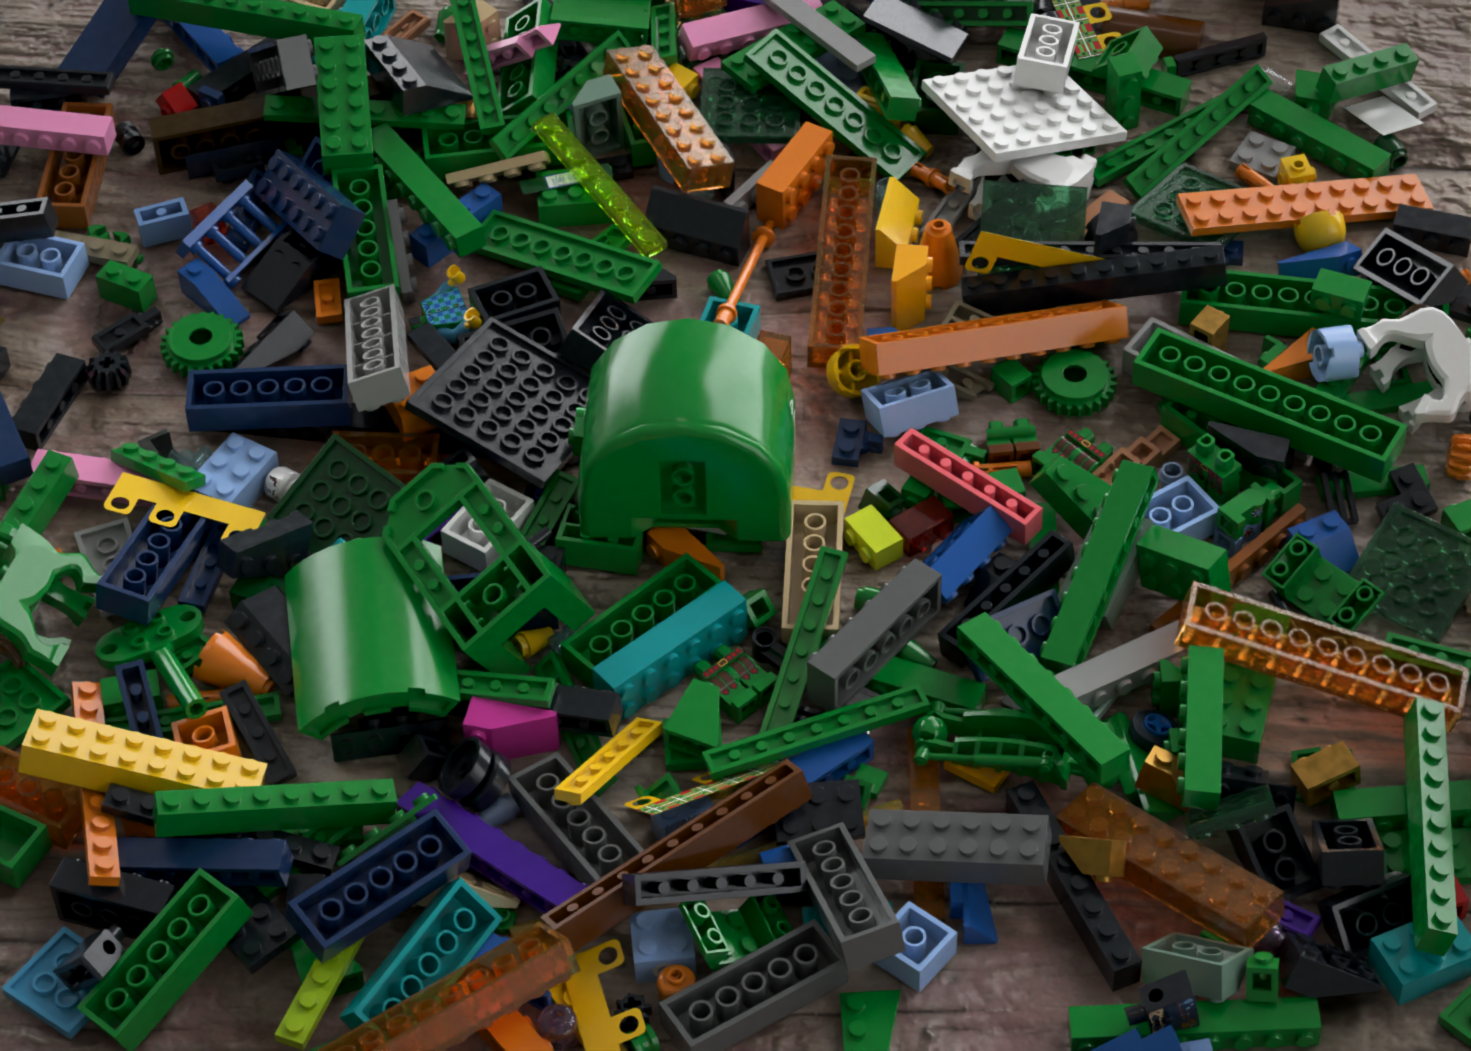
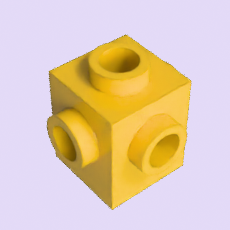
(1295, 170)

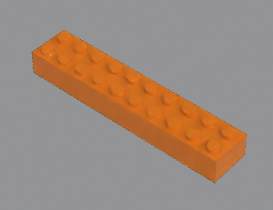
(993, 338)

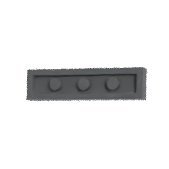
(404, 260)

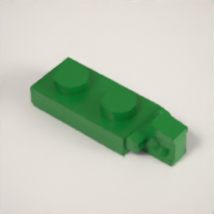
(956, 444)

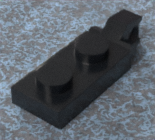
(127, 330)

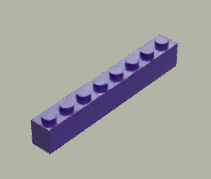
(498, 856)

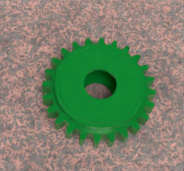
(202, 343)
(1074, 383)

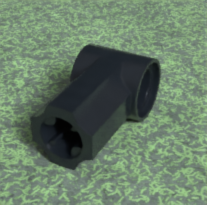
(773, 650)

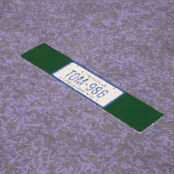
(553, 181)

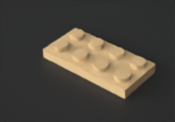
(489, 172)

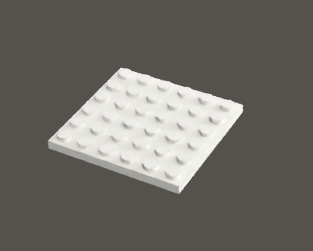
(1020, 121)

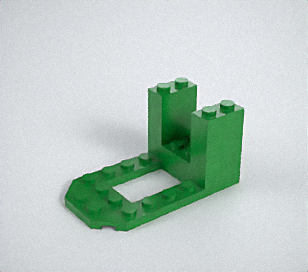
(500, 596)

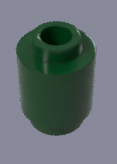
(1393, 146)

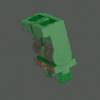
(1076, 448)
(1214, 469)
(739, 682)

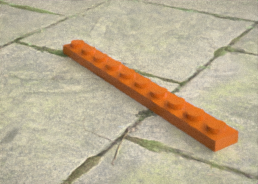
(98, 827)

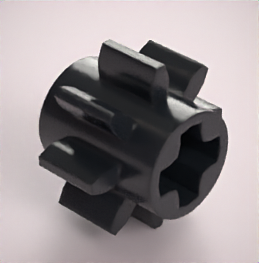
(629, 1002)

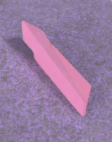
(521, 46)

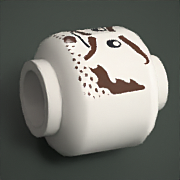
(279, 482)

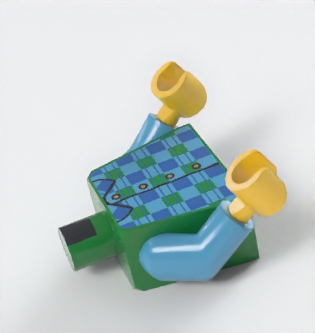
(447, 309)

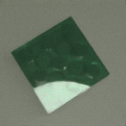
(1231, 812)

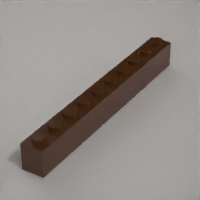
(690, 846)

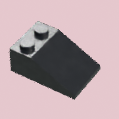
(1277, 853)

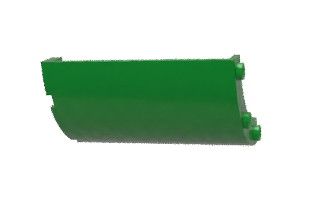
(364, 638)

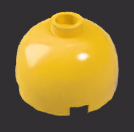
(1320, 230)
(845, 372)

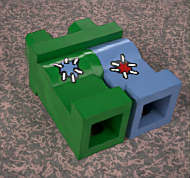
(1245, 516)

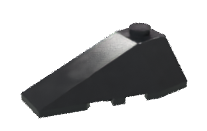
(277, 340)

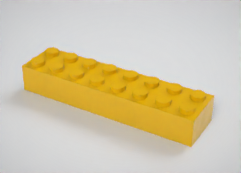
(100, 754)

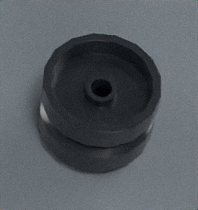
(474, 774)

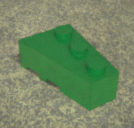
(1071, 492)
(598, 553)

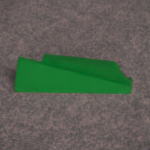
(1161, 810)

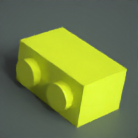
(873, 537)

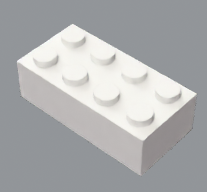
(1046, 53)

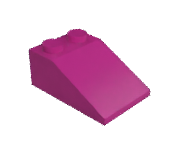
(512, 727)

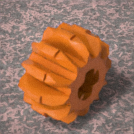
(1459, 457)

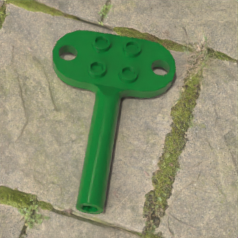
(156, 644)

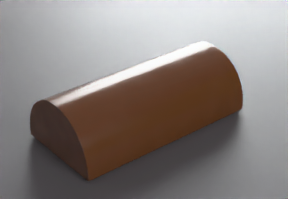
(1173, 33)

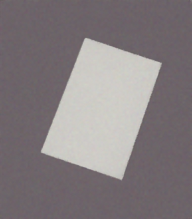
(1383, 115)

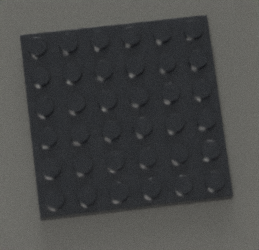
(506, 401)

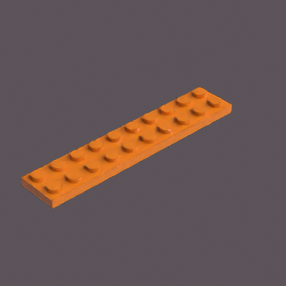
(1286, 204)

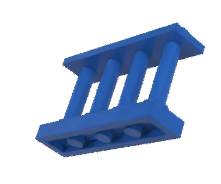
(225, 214)

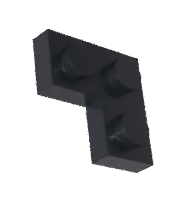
(1410, 492)

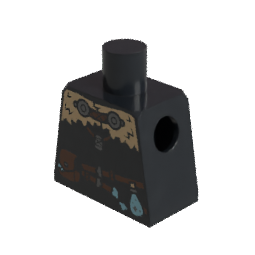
(1165, 1003)

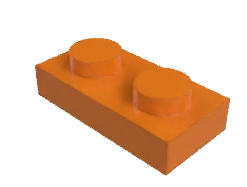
(328, 301)

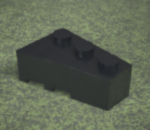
(1301, 15)
(266, 550)

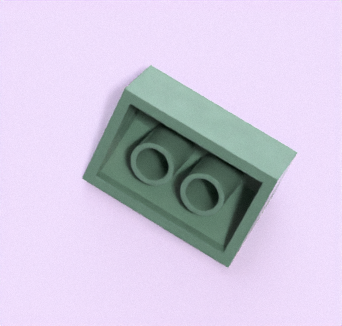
(599, 116)
(1211, 965)

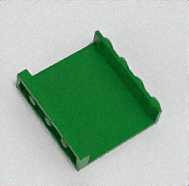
(598, 19)

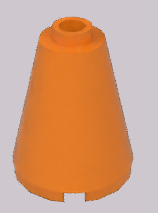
(944, 250)
(228, 663)

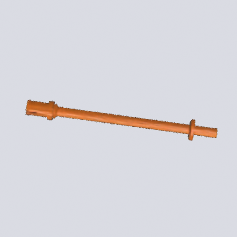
(763, 238)

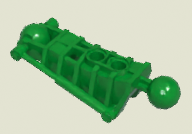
(995, 740)

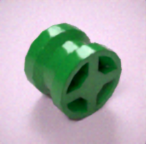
(646, 1042)

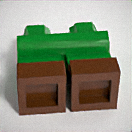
(1011, 442)

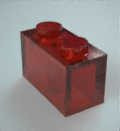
(923, 525)

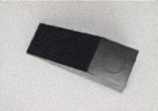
(1256, 451)

